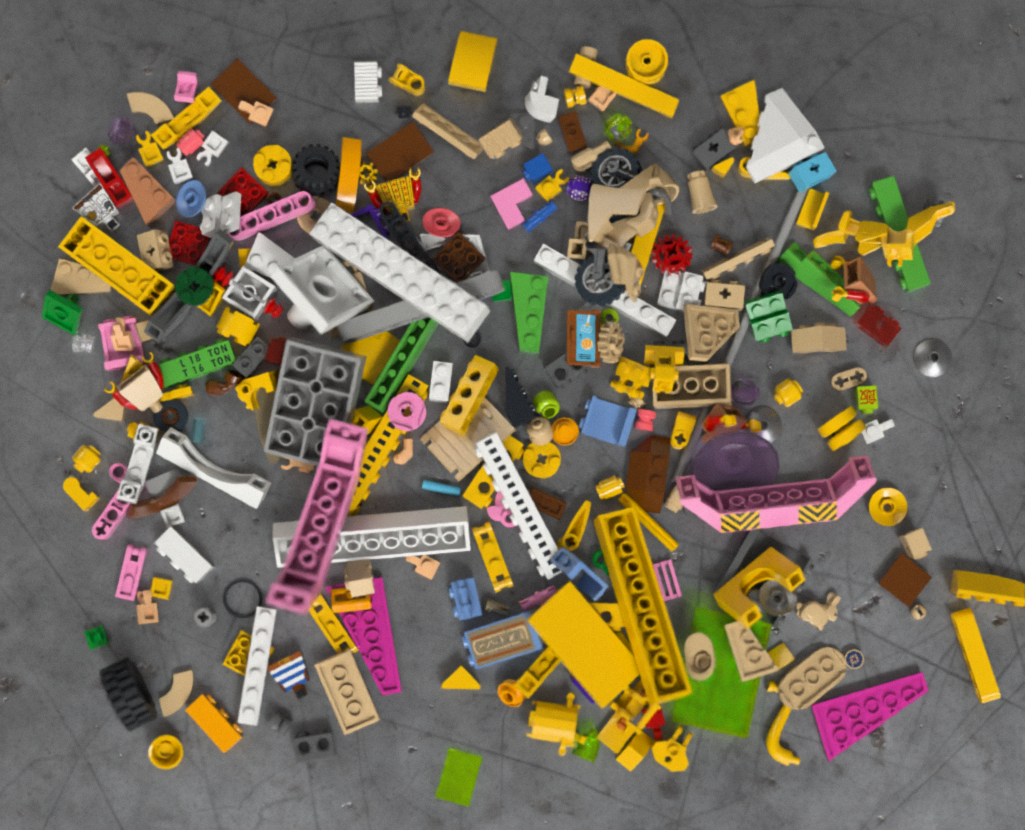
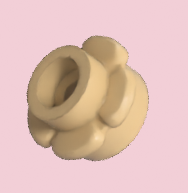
(636, 403)

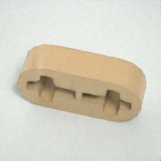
(846, 375)

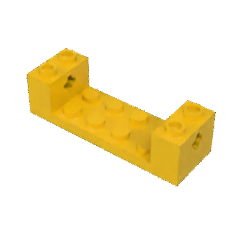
(117, 267)

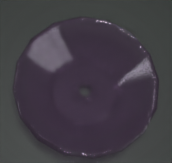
(754, 462)

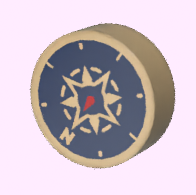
(854, 659)

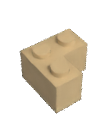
(819, 338)

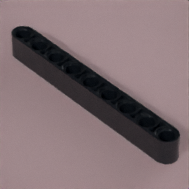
(417, 248)

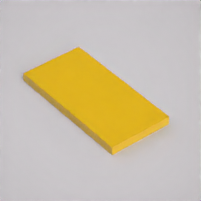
(585, 644)

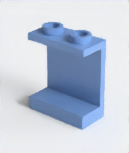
(607, 421)
(571, 565)

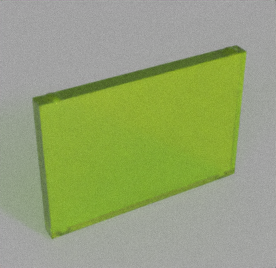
(459, 777)

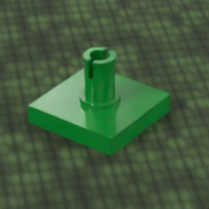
(62, 311)

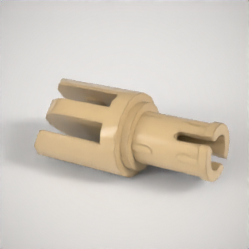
(585, 158)

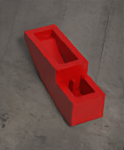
(109, 178)

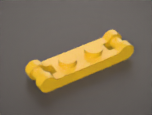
(492, 557)
(331, 625)

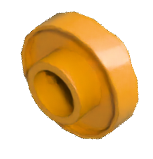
(565, 431)
(510, 694)

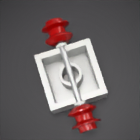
(249, 293)

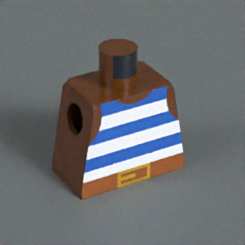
(291, 674)

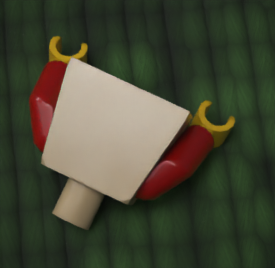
(141, 388)

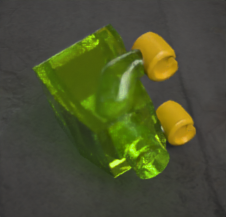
(587, 746)

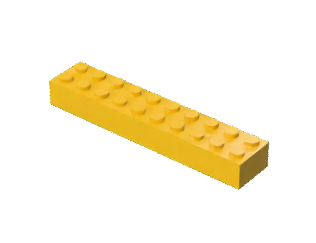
(642, 606)

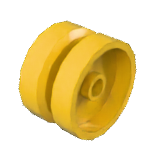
(648, 51)
(842, 429)

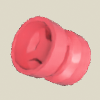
(645, 420)

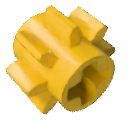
(371, 173)

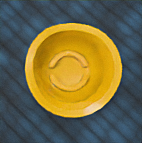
(165, 752)

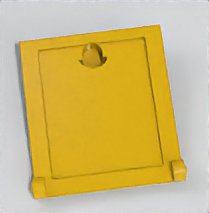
(377, 352)

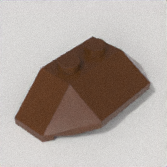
(648, 473)

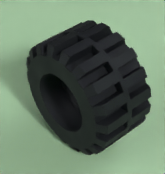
(319, 156)

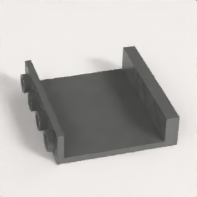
(752, 547)

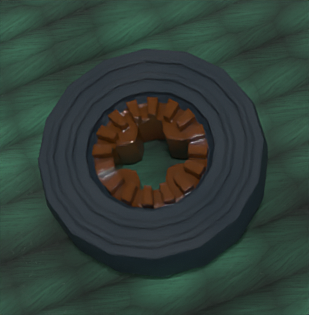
(178, 422)

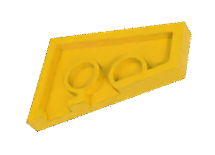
(743, 110)

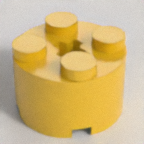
(263, 169)
(237, 326)

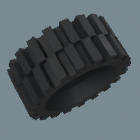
(128, 694)

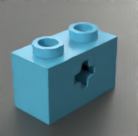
(805, 178)

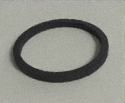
(225, 594)

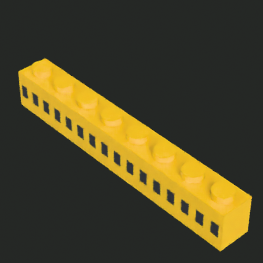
(381, 444)

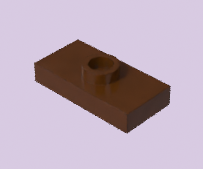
(572, 132)
(547, 504)

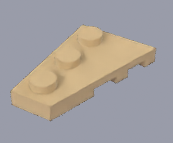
(748, 653)

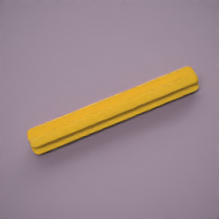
(649, 522)

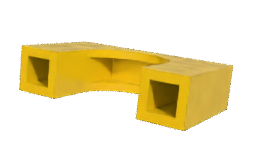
(768, 566)

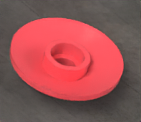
(441, 222)

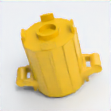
(554, 722)

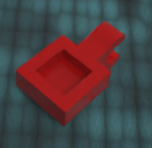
(655, 723)

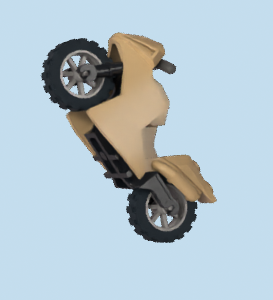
(615, 217)

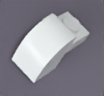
(540, 105)

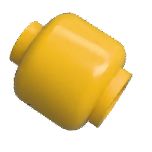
(788, 392)
(86, 458)

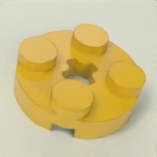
(538, 469)

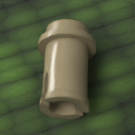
(497, 608)

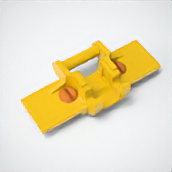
(620, 726)

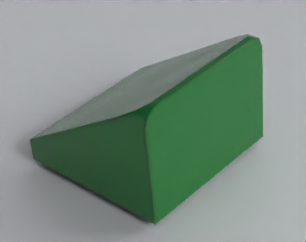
(505, 295)

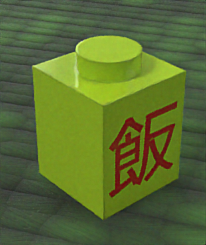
(866, 399)

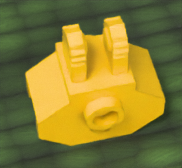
(675, 750)

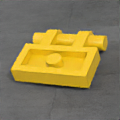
(632, 371)

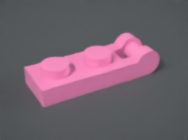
(131, 573)

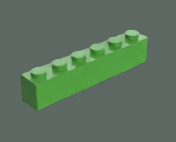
(893, 213)
(400, 363)

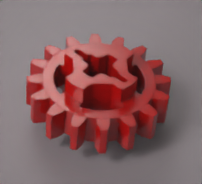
(675, 261)

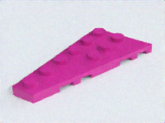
(374, 638)
(856, 714)

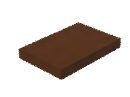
(240, 84)
(400, 152)

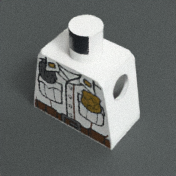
(98, 209)

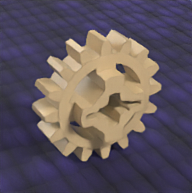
(611, 342)

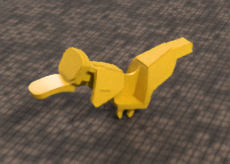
(874, 235)

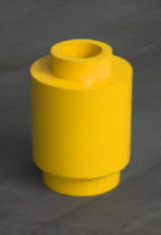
(609, 487)

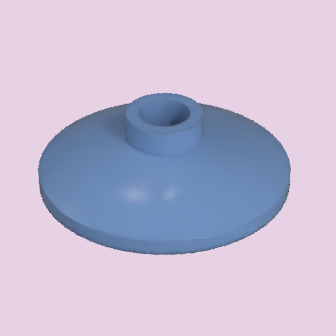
(191, 198)

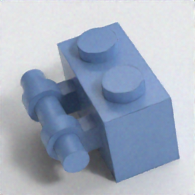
(466, 599)

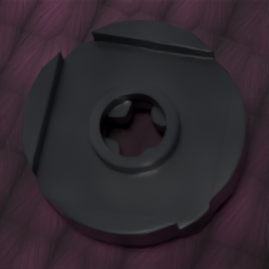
(773, 272)

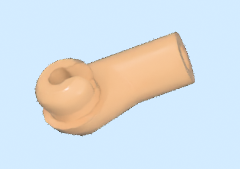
(735, 134)
(406, 453)

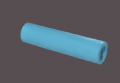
(441, 488)

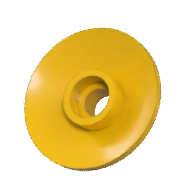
(897, 504)

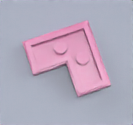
(507, 201)

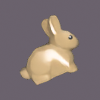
(817, 613)

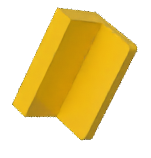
(812, 209)

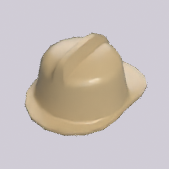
(699, 656)

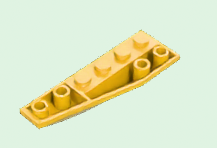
(987, 587)

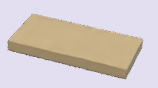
(347, 691)

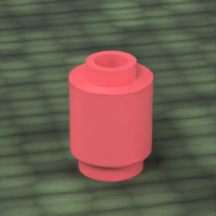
(190, 141)

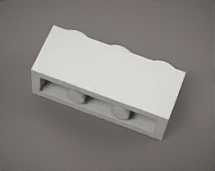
(183, 555)

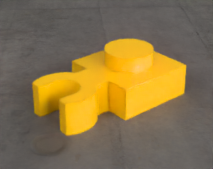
(150, 151)
(550, 187)
(181, 392)

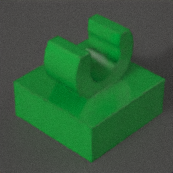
(96, 637)

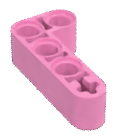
(114, 504)

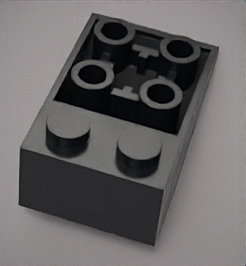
(517, 407)

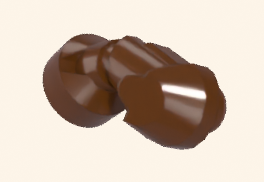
(216, 388)

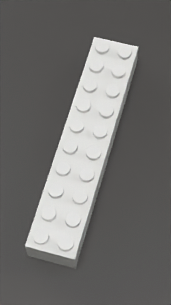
(399, 272)
(389, 535)

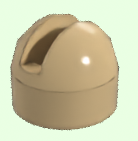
(544, 138)
(914, 613)

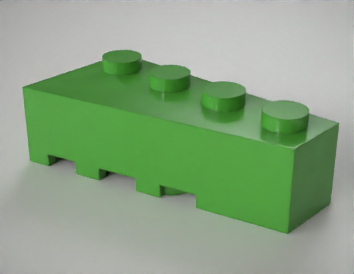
(529, 305)

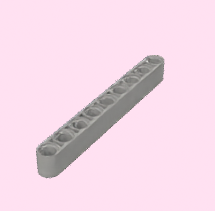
(404, 313)

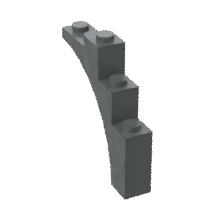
(175, 310)

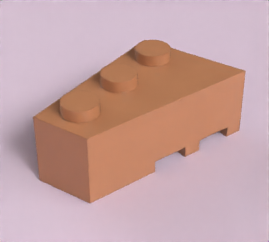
(146, 191)

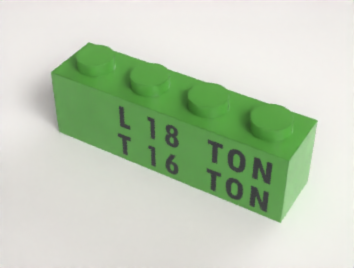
(197, 364)

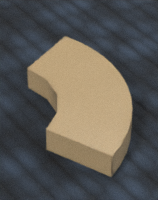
(150, 105)
(178, 694)

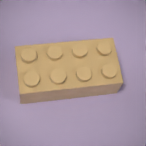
(697, 387)

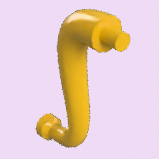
(773, 746)

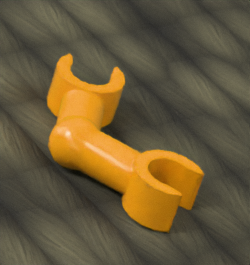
(636, 145)

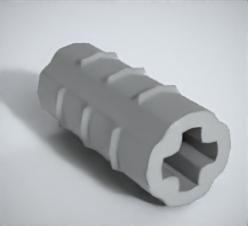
(203, 622)

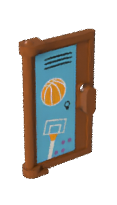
(583, 331)

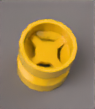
(579, 95)

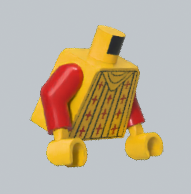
(401, 191)

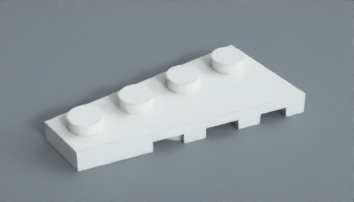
(266, 256)

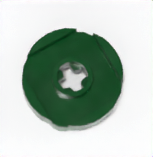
(188, 295)

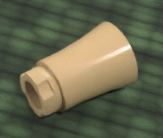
(700, 193)

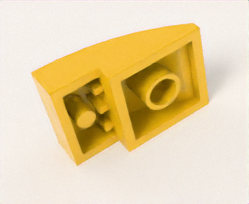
(472, 61)

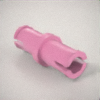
(537, 599)

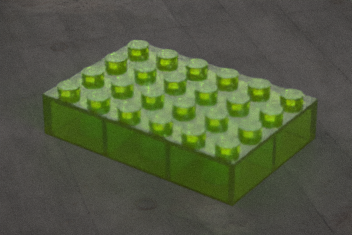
(721, 700)

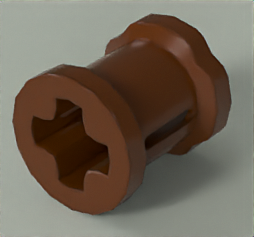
(721, 245)

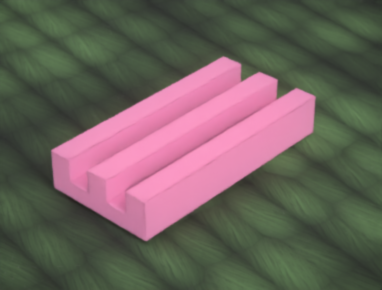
(673, 575)

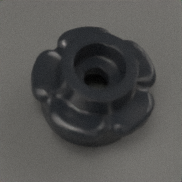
(403, 111)

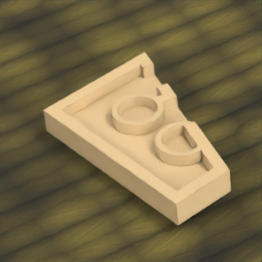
(76, 279)

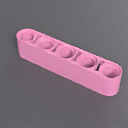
(279, 215)

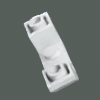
(139, 464)

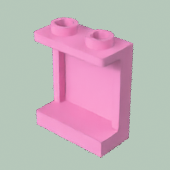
(118, 359)

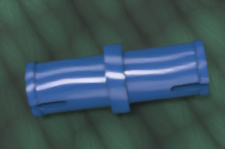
(539, 216)

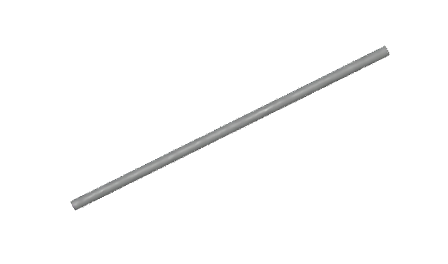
(740, 333)

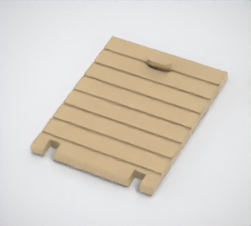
(457, 450)

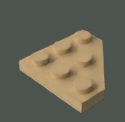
(708, 329)

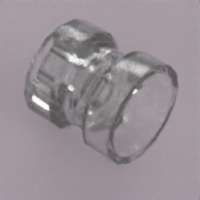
(84, 342)

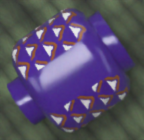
(579, 188)

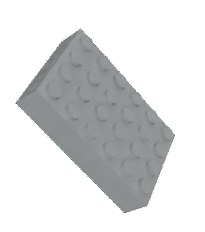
(311, 389)

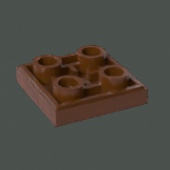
(459, 258)
(904, 580)

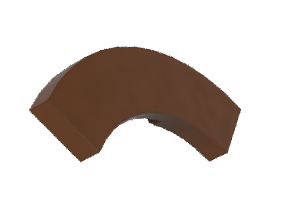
(153, 505)

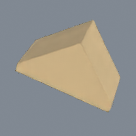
(112, 411)

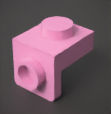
(186, 87)

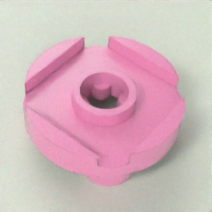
(401, 402)

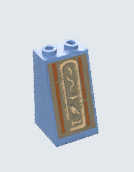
(501, 641)

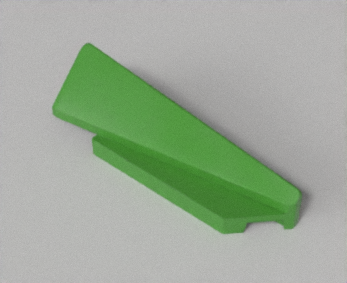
(818, 275)

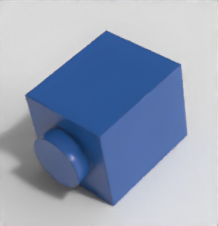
(536, 169)

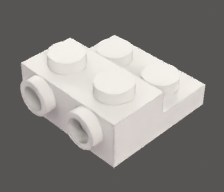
(221, 214)
(680, 290)

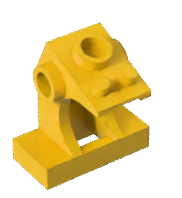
(664, 361)
(249, 387)

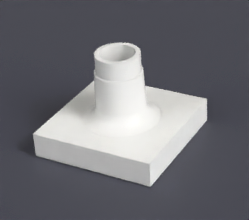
(320, 291)

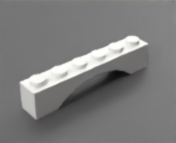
(180, 451)
(256, 666)

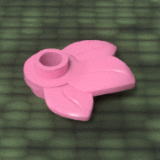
(498, 512)

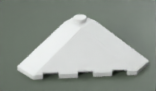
(782, 138)

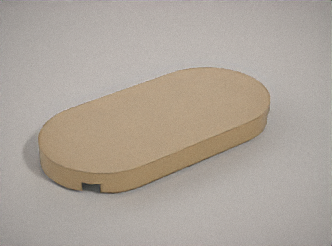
(812, 678)

